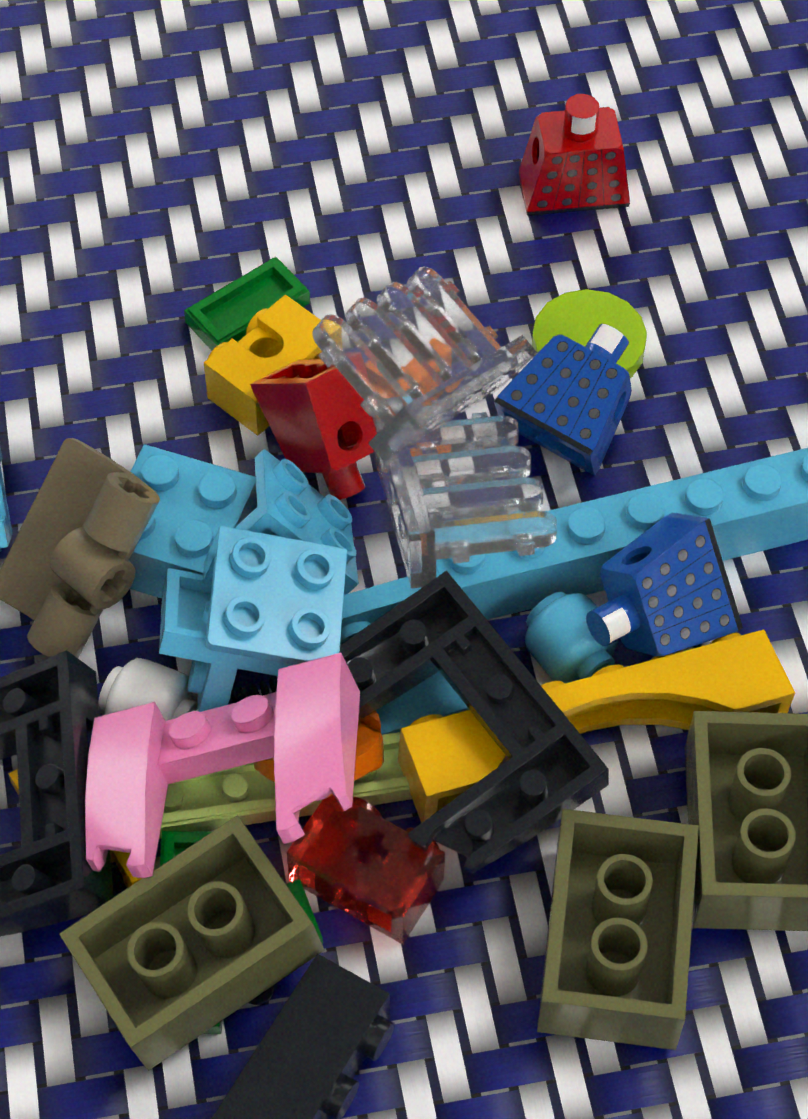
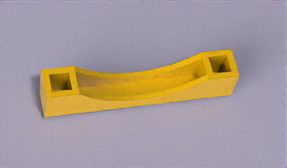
(728, 675)

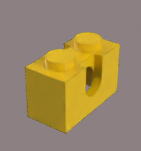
(271, 342)

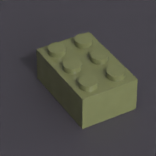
(752, 819)
(619, 930)
(192, 942)

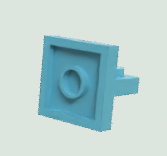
(184, 636)

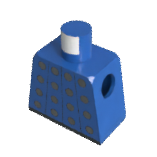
(571, 397)
(666, 590)

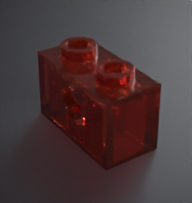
(387, 885)

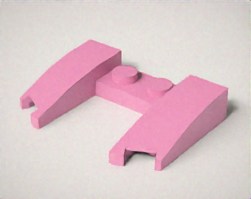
(136, 754)

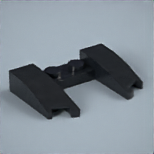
(46, 725)
(547, 756)

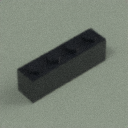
(313, 1049)

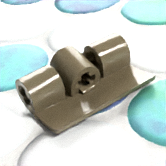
(76, 547)

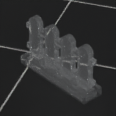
(417, 357)
(464, 495)

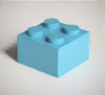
(191, 508)

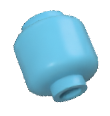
(561, 638)

